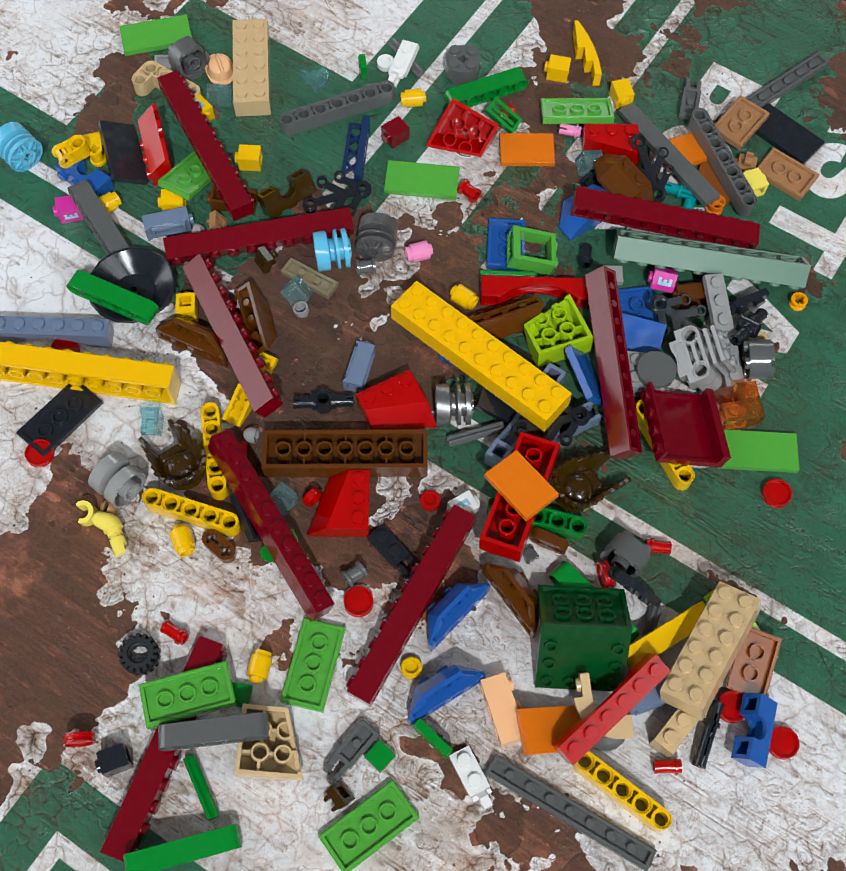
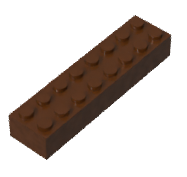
(336, 451)

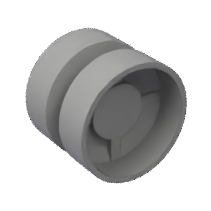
(116, 479)

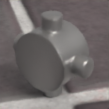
(530, 555)

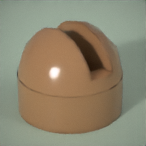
(111, 509)

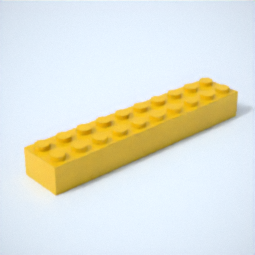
(481, 356)
(98, 373)

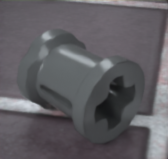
(366, 266)
(354, 574)

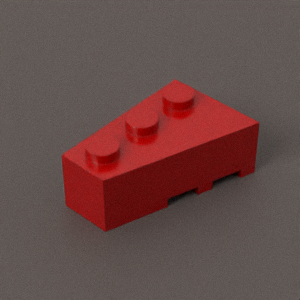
(611, 139)

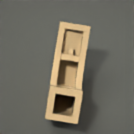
(585, 705)

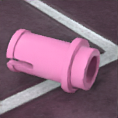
(572, 130)

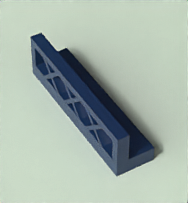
(360, 153)

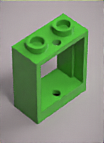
(526, 263)

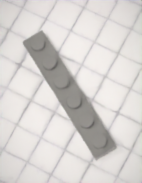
(721, 318)

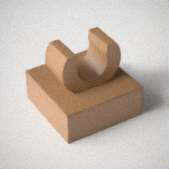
(747, 161)
(216, 221)

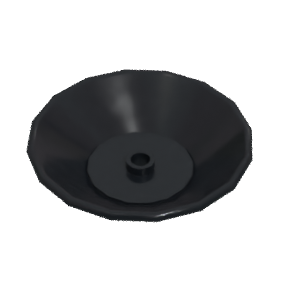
(136, 271)

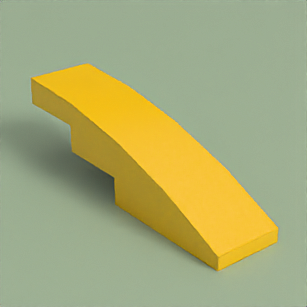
(586, 51)
(239, 406)

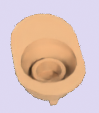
(219, 69)

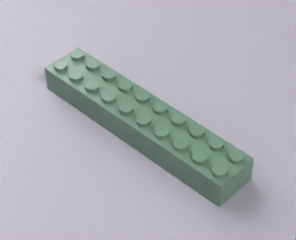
(711, 258)

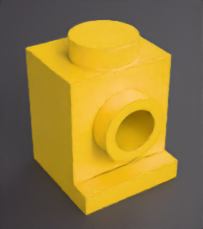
(187, 306)

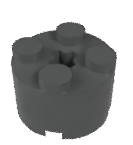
(188, 57)
(462, 64)
(758, 359)
(627, 553)

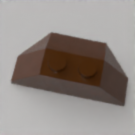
(621, 176)
(255, 315)
(509, 316)
(193, 338)
(516, 594)

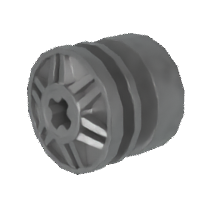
(377, 236)
(453, 404)

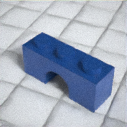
(97, 179)
(760, 715)

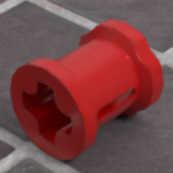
(469, 191)

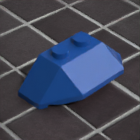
(574, 226)
(453, 609)
(441, 689)

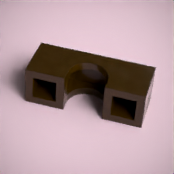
(300, 188)

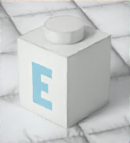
(467, 502)

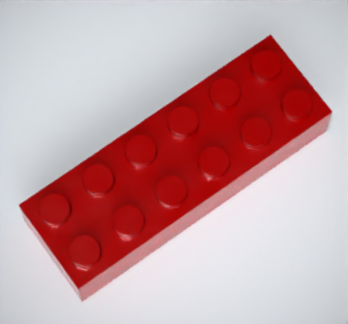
(505, 529)

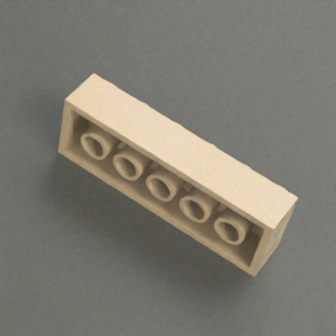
(251, 67)
(710, 650)

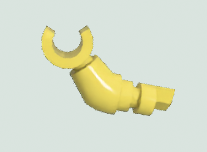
(107, 522)

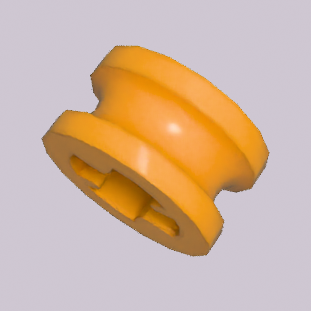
(794, 305)

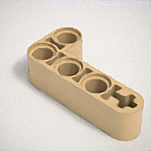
(146, 80)

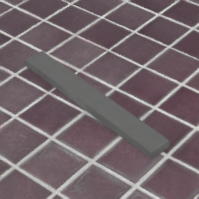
(788, 81)
(683, 168)
(571, 812)

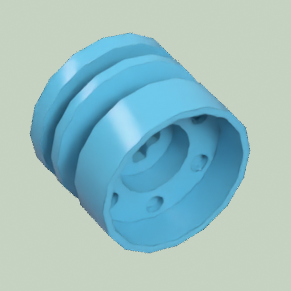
(19, 147)
(332, 249)

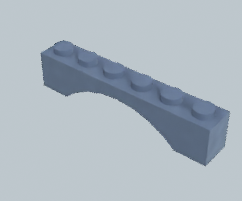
(80, 330)
(506, 441)

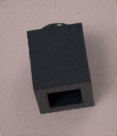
(113, 760)

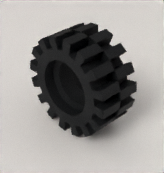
(145, 665)

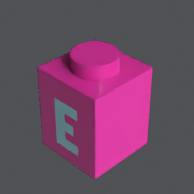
(66, 210)
(663, 279)

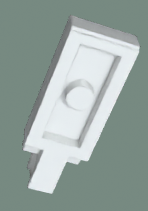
(402, 61)
(471, 776)

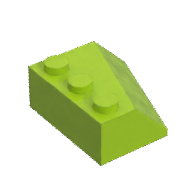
(556, 330)

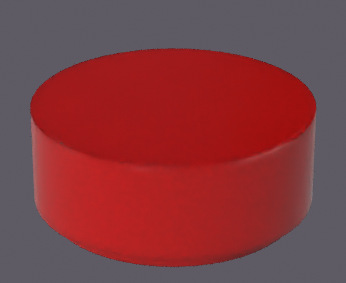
(312, 497)
(430, 500)

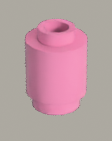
(418, 251)

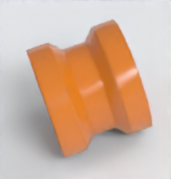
(720, 203)

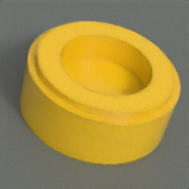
(411, 668)

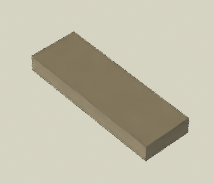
(315, 280)

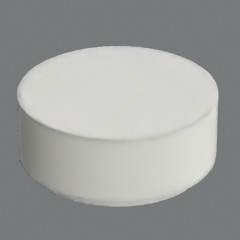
(384, 62)

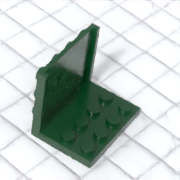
(582, 633)

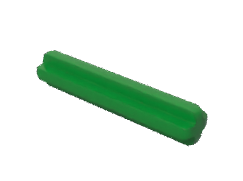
(506, 273)
(201, 787)

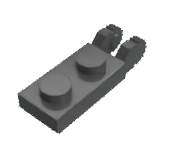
(690, 99)
(352, 749)

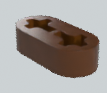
(548, 540)
(216, 549)

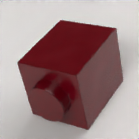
(395, 132)

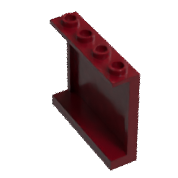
(685, 427)

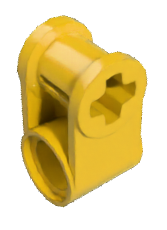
(72, 149)
(97, 153)

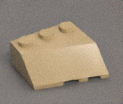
(271, 757)

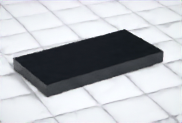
(789, 136)
(122, 153)
(491, 404)
(60, 417)

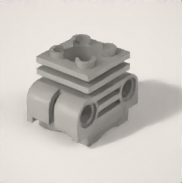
(702, 357)

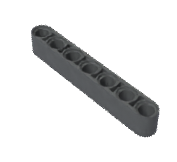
(337, 108)
(722, 162)

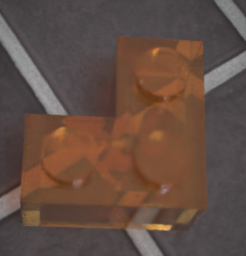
(745, 409)

